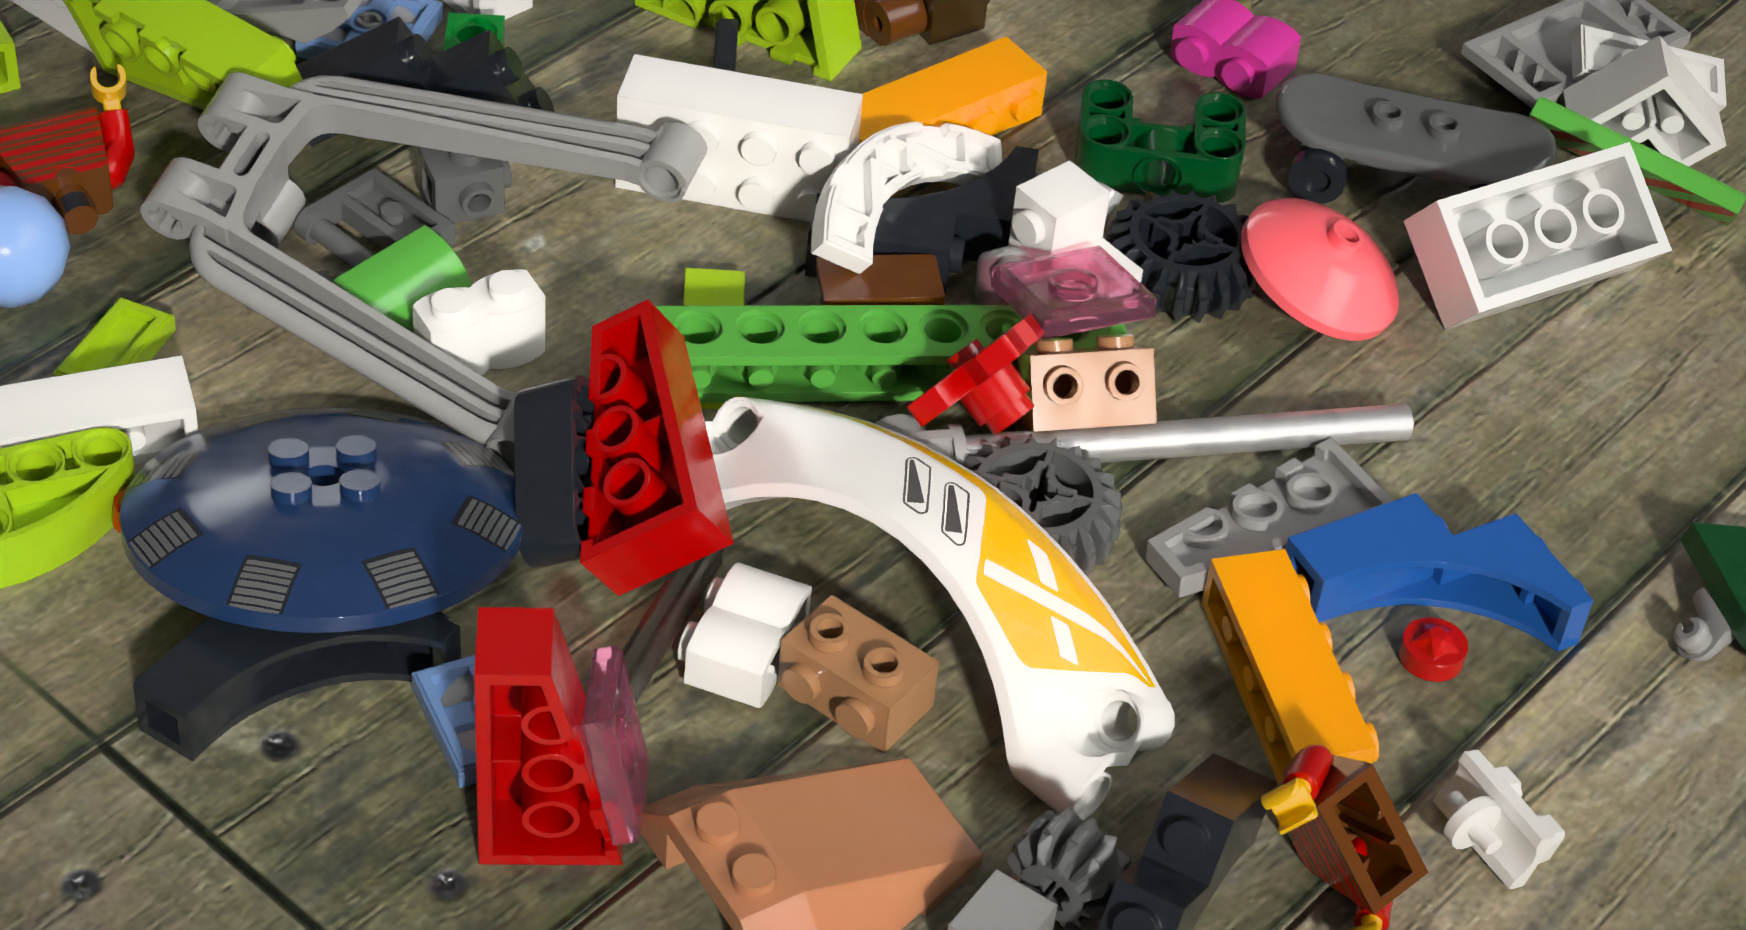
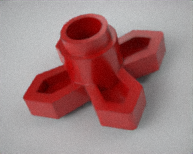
(984, 381)

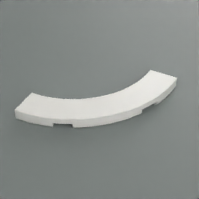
(882, 166)

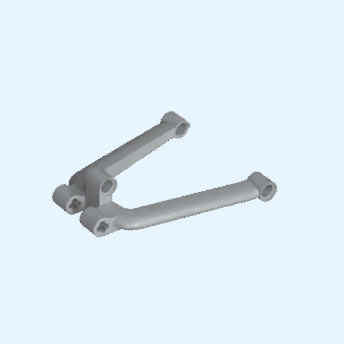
(249, 205)

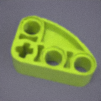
(58, 498)

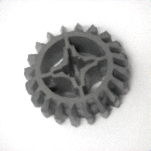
(1058, 491)

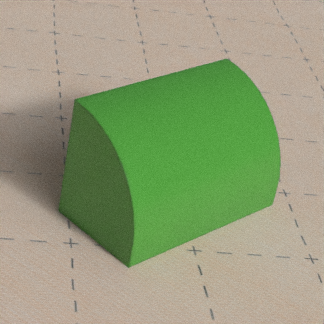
(405, 274)

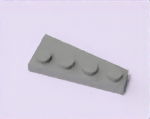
(1264, 517)

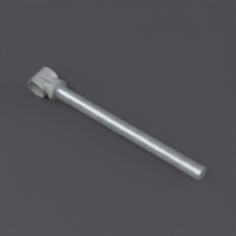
(1186, 436)

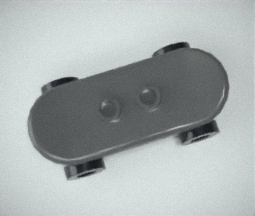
(1401, 135)

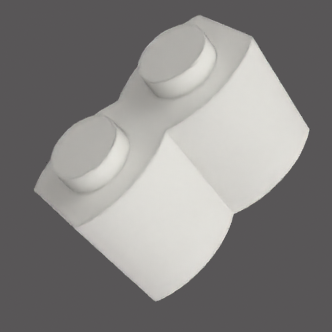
(488, 324)
(741, 632)

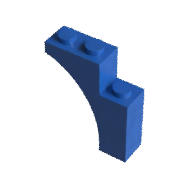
(1411, 558)

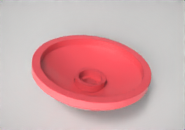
(1320, 268)

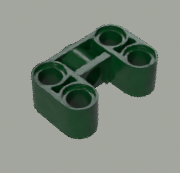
(1159, 156)

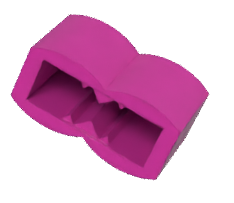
(1235, 47)

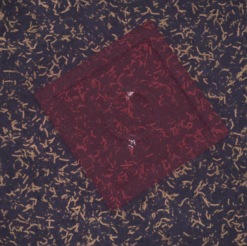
(1073, 291)
(616, 744)

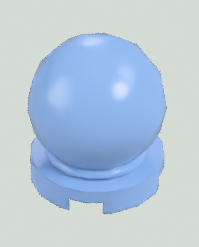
(31, 247)

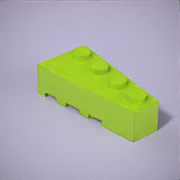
(800, 30)
(180, 46)

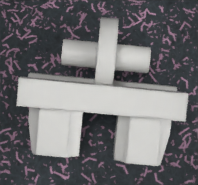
(1492, 817)

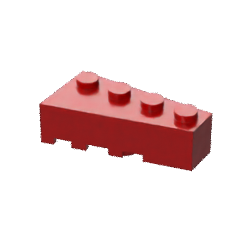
(652, 462)

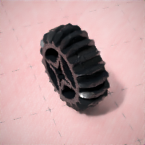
(1186, 252)

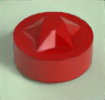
(1433, 649)

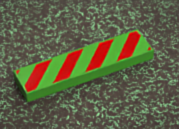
(1659, 171)

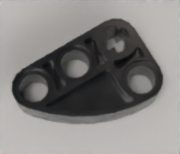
(552, 469)

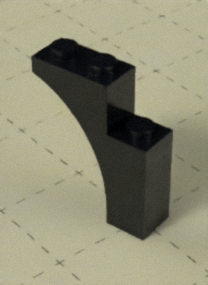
(398, 57)
(951, 222)
(236, 670)
(1193, 845)

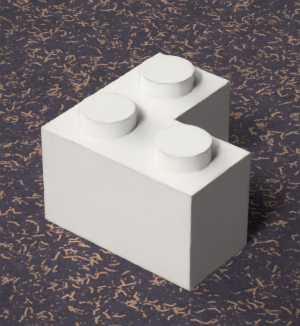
(1652, 99)
(1063, 214)

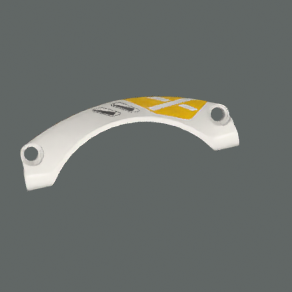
(1045, 631)

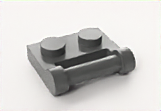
(373, 208)

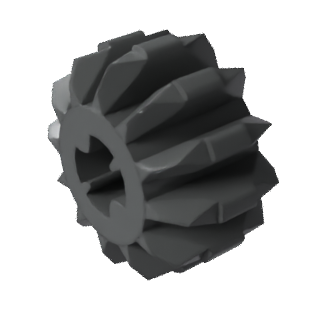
(1069, 866)

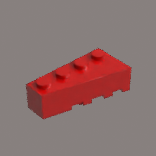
(531, 753)

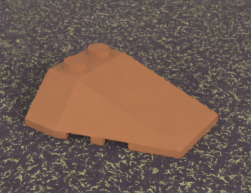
(817, 847)

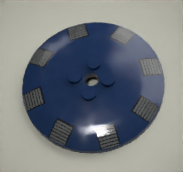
(321, 519)

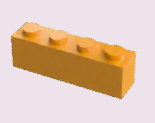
(978, 90)
(1283, 660)

